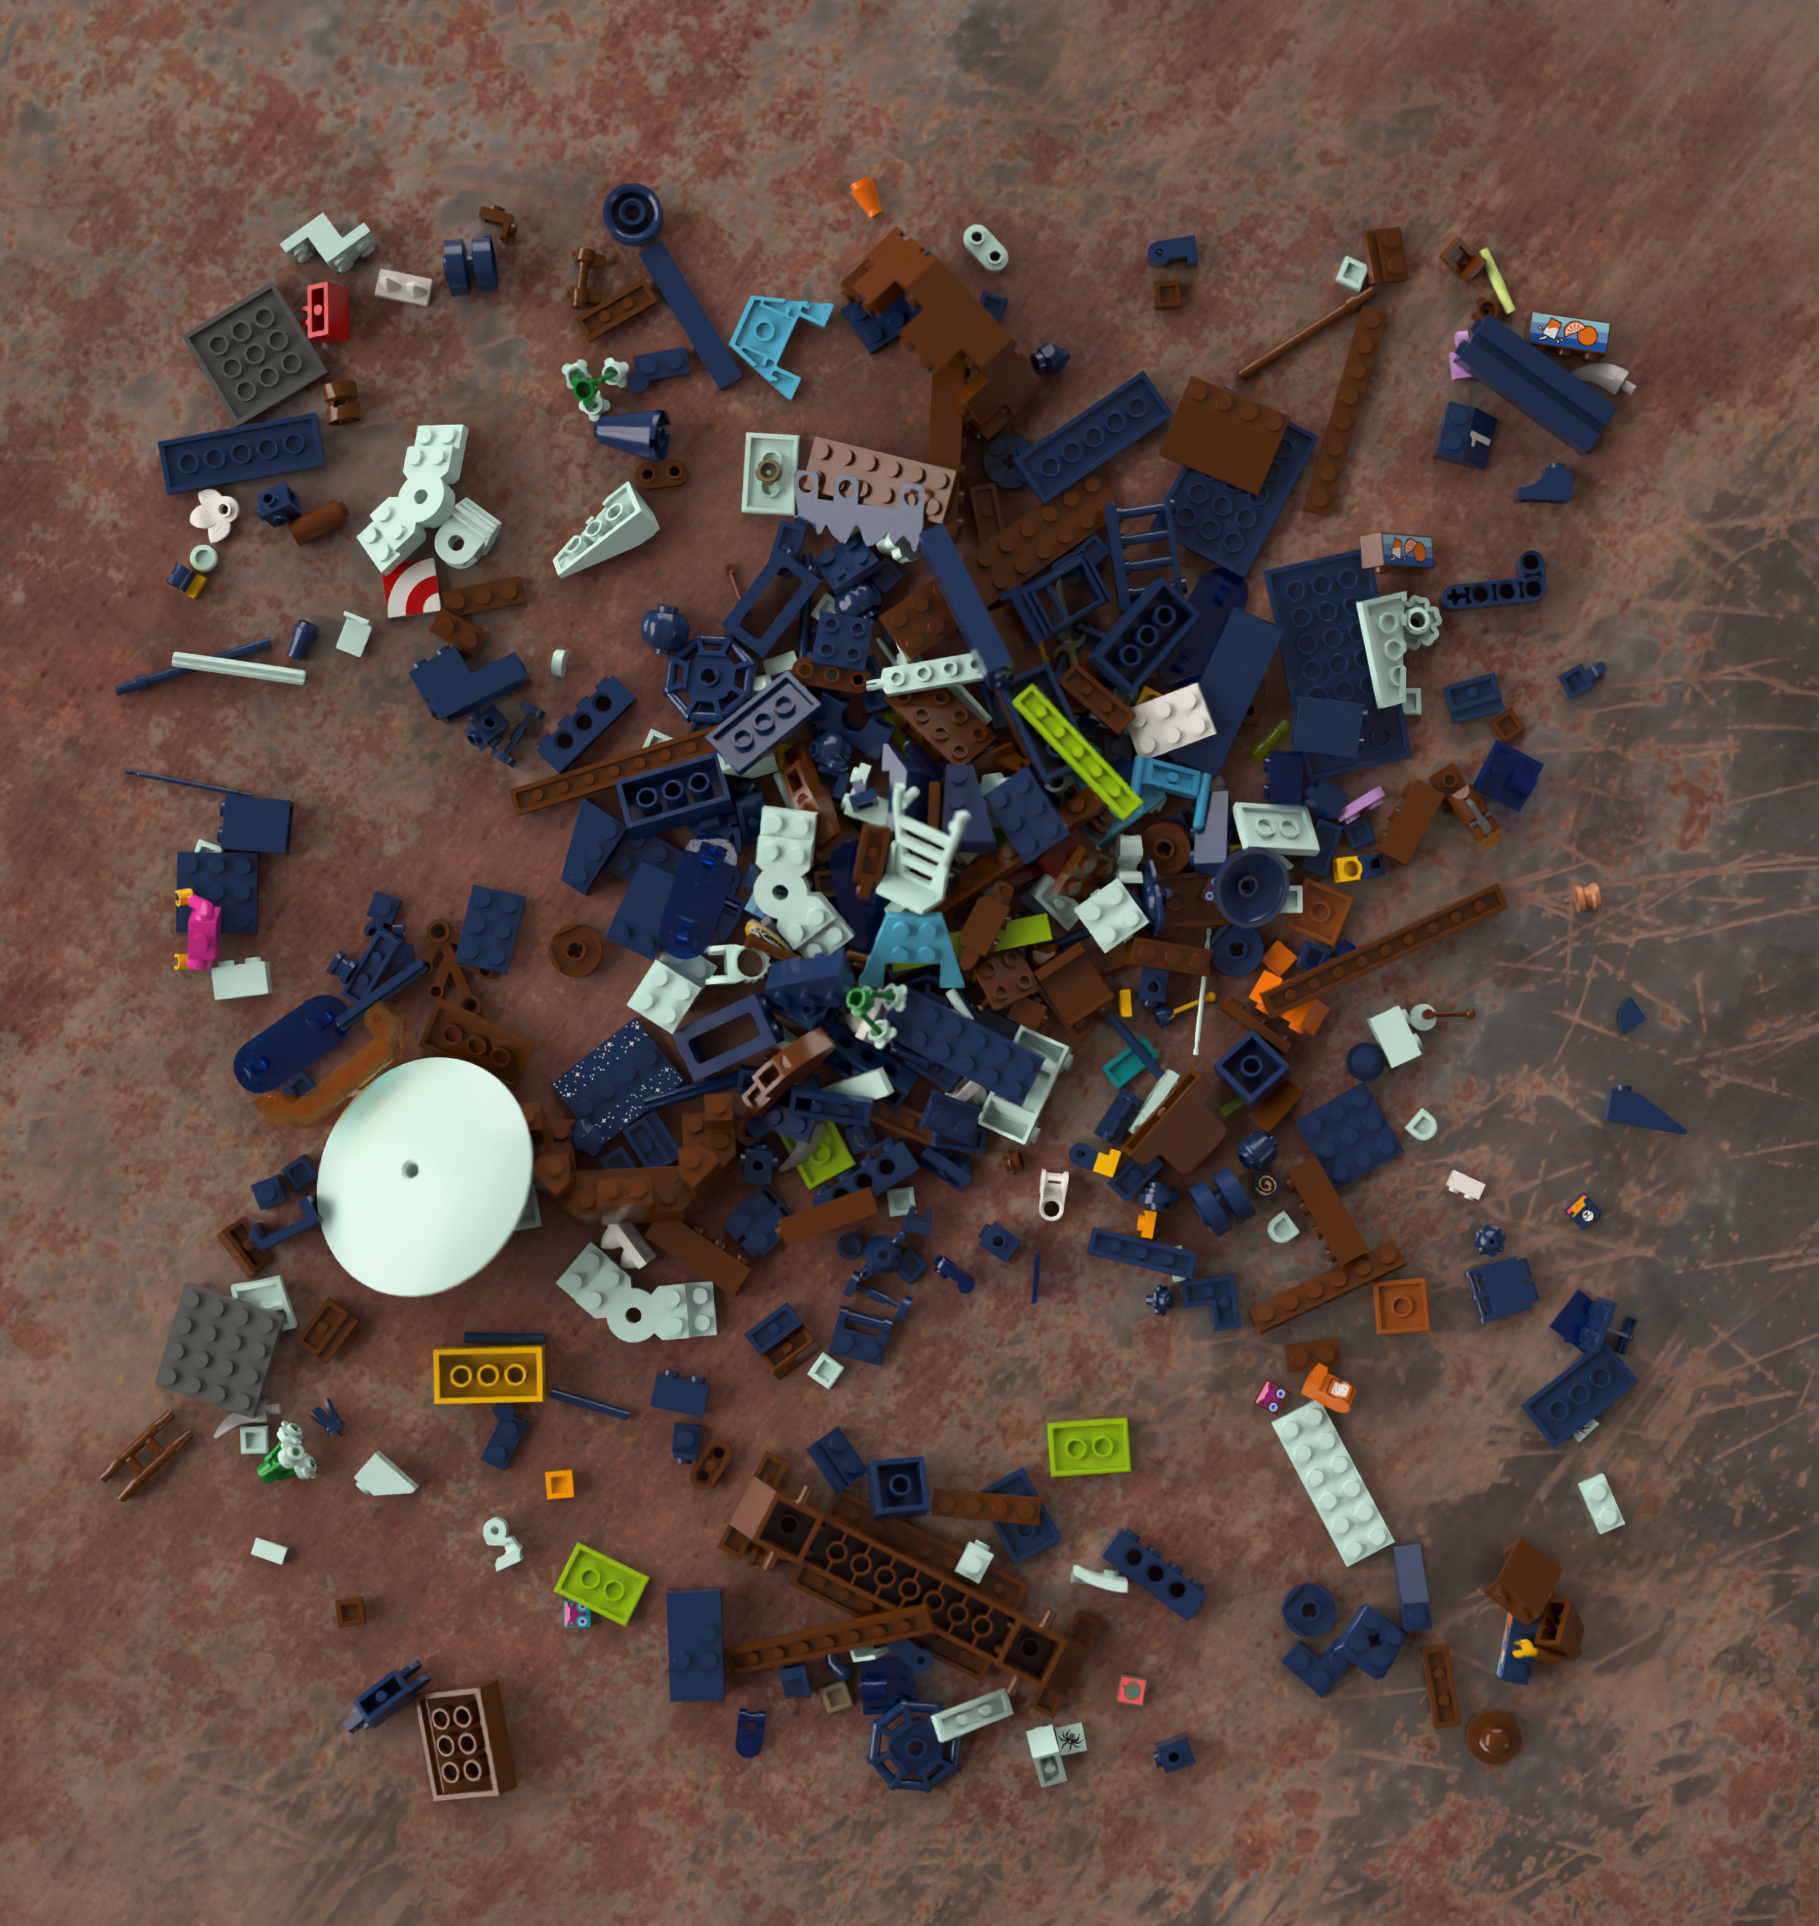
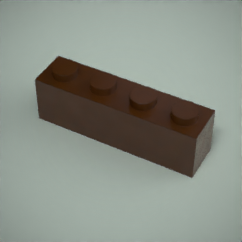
(1326, 1211)
(701, 1253)

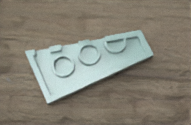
(1383, 635)

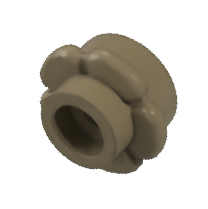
(775, 475)

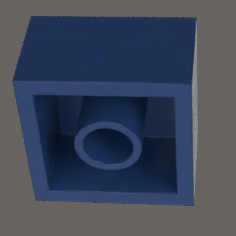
(1252, 1070)
(898, 1488)

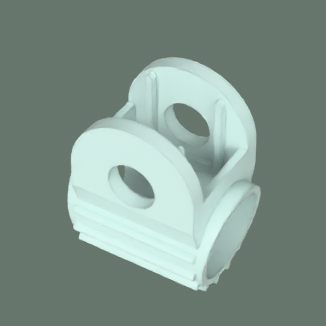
(473, 526)
(731, 970)

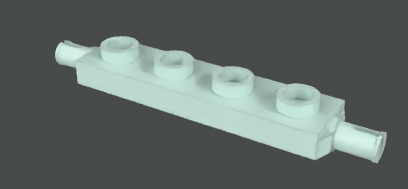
(927, 675)

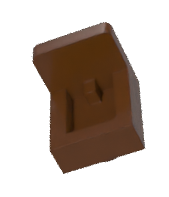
(496, 216)
(1462, 260)

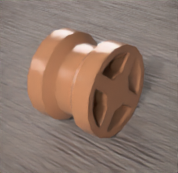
(1587, 897)

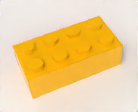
(489, 1374)

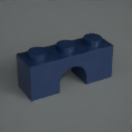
(866, 738)

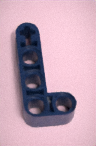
(1492, 588)

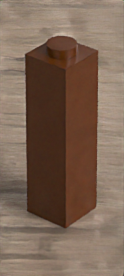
(826, 1216)

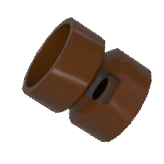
(342, 393)

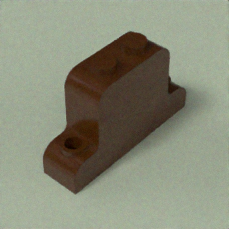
(1179, 1128)

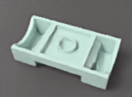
(1021, 1122)

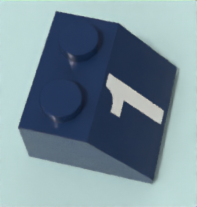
(1464, 436)

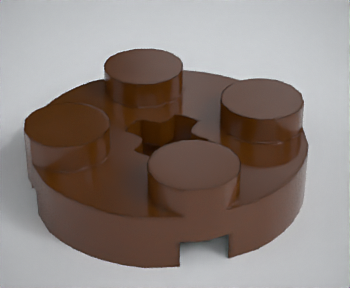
(1174, 835)
(582, 936)

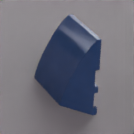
(912, 775)

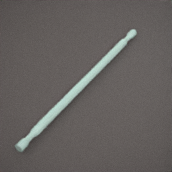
(1201, 1000)

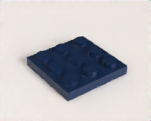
(226, 882)
(1349, 1135)

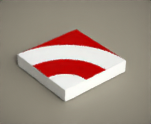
(412, 589)

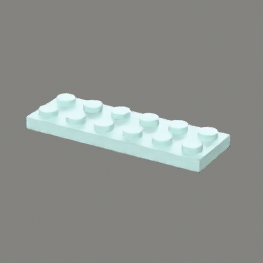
(1332, 1482)

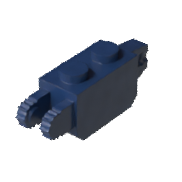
(386, 1698)

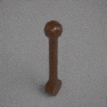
(730, 570)
(1429, 1014)

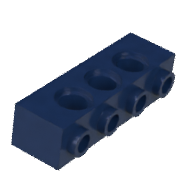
(561, 758)
(857, 1057)
(897, 1152)
(1183, 1604)

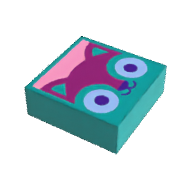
(575, 1614)

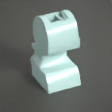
(1129, 853)
(496, 1534)

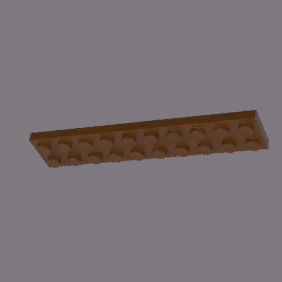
(1004, 562)

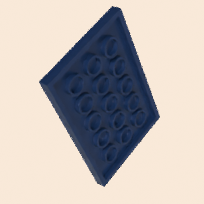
(1227, 521)

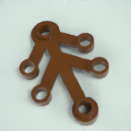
(448, 964)

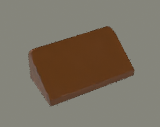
(1275, 1106)
(238, 1244)
(791, 1352)

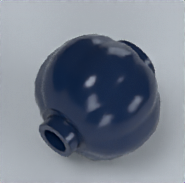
(860, 601)
(665, 629)

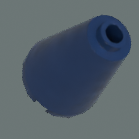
(636, 433)

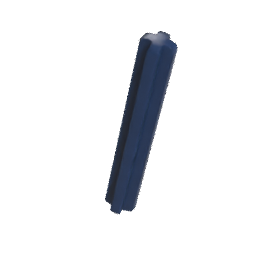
(383, 992)
(691, 1091)

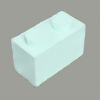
(241, 980)
(1395, 1036)

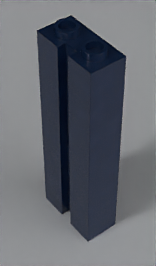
(1534, 384)
(967, 607)
(1230, 686)

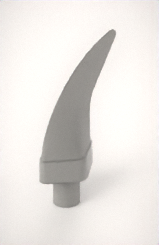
(1607, 376)
(803, 1149)
(264, 1412)

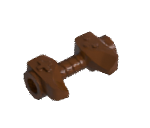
(579, 294)
(1040, 954)

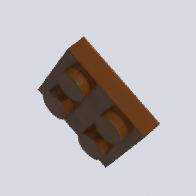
(1084, 873)

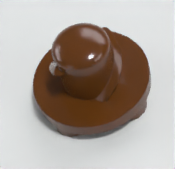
(1493, 1736)

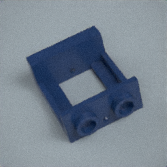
(260, 1237)

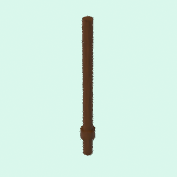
(1350, 306)

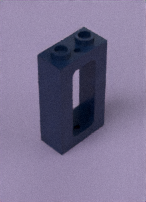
(810, 582)
(478, 688)
(770, 1034)

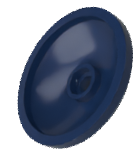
(1264, 889)

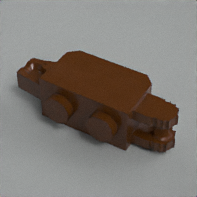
(983, 925)

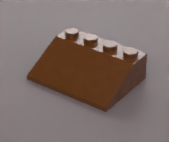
(1224, 435)
(466, 1741)

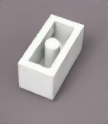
(1461, 1183)

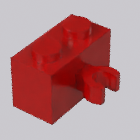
(327, 313)

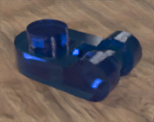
(947, 1268)
(747, 1740)

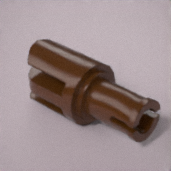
(1099, 824)

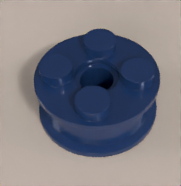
(635, 232)

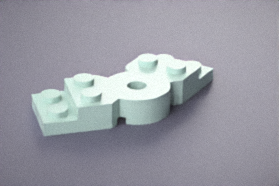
(423, 499)
(784, 857)
(608, 1293)

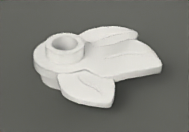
(211, 514)

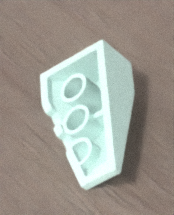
(617, 528)

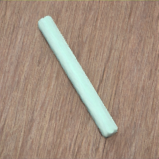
(239, 668)

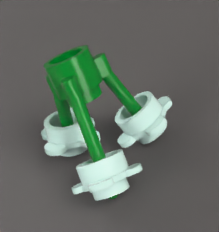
(587, 389)
(863, 1001)
(289, 1457)

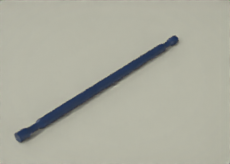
(188, 783)

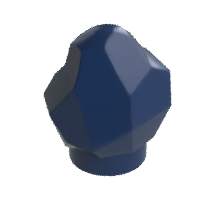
(1049, 359)
(586, 1137)

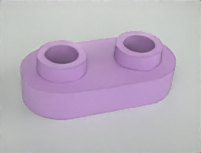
(1371, 800)

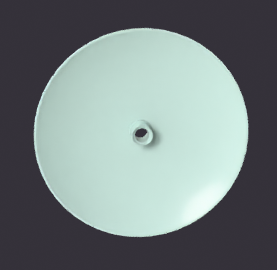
(470, 1188)

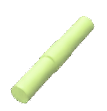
(1497, 282)

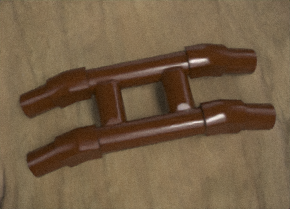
(162, 1455)

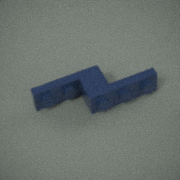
(810, 1102)

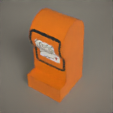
(1329, 1390)

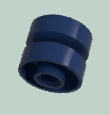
(464, 267)
(1216, 1205)

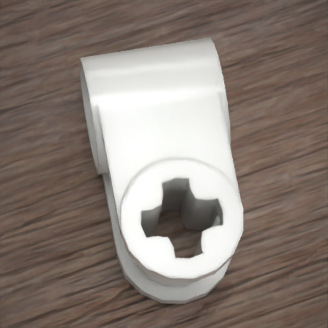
(1052, 1192)

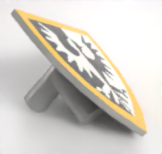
(767, 932)

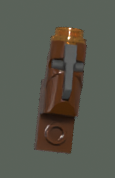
(1467, 806)

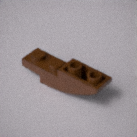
(807, 794)
(785, 1068)

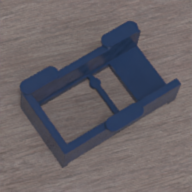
(1032, 612)

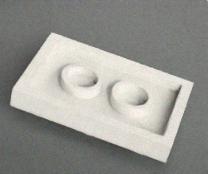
(1170, 722)

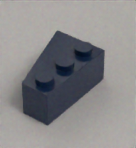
(964, 794)
(591, 846)
(811, 981)

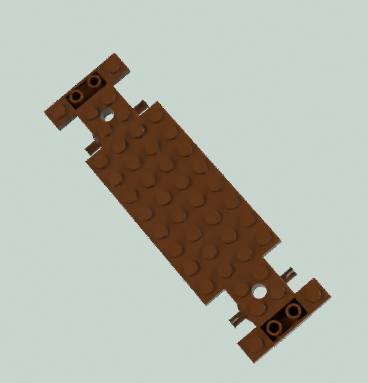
(896, 1565)

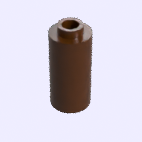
(318, 522)

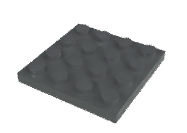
(255, 354)
(220, 1350)

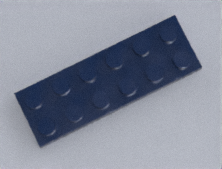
(1092, 437)
(241, 454)
(966, 1046)

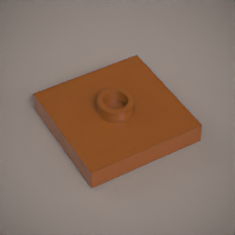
(1322, 912)
(1401, 1306)

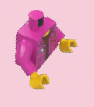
(203, 933)

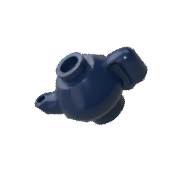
(830, 751)
(883, 1254)

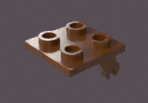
(1000, 759)
(1003, 978)

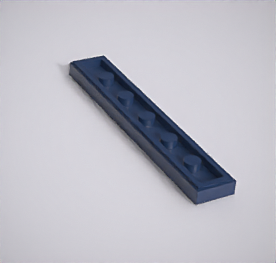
(690, 315)

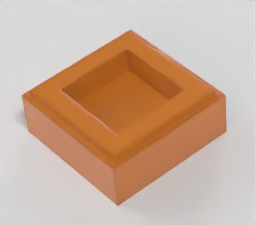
(1278, 958)

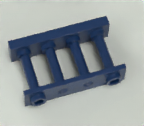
(1120, 541)

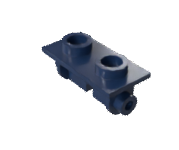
(1119, 1117)

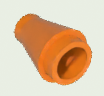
(866, 195)

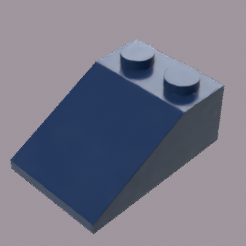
(641, 911)

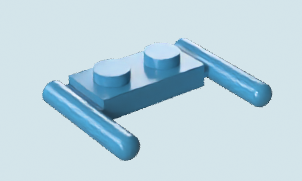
(1173, 780)

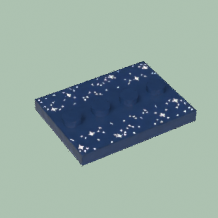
(616, 1078)

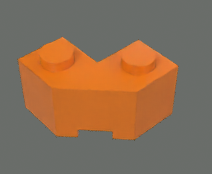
(1302, 1018)

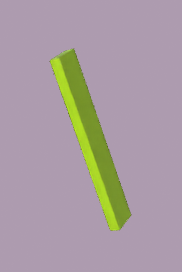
(1077, 752)
(1017, 934)

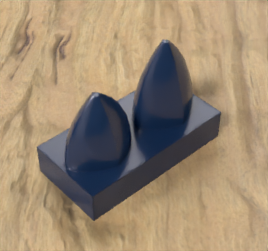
(953, 1173)

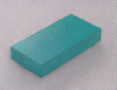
(1127, 1064)

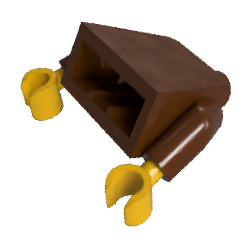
(1557, 1634)

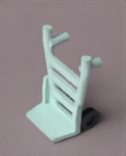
(900, 883)

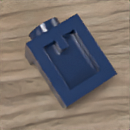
(686, 1442)

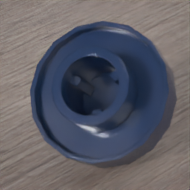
(1365, 1061)
(1158, 1196)

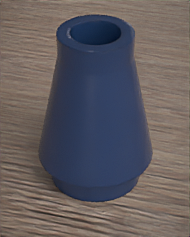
(302, 638)

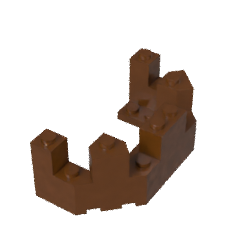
(947, 325)
(634, 1193)

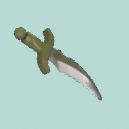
(1067, 640)

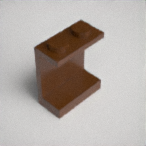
(1074, 986)
(1524, 1581)

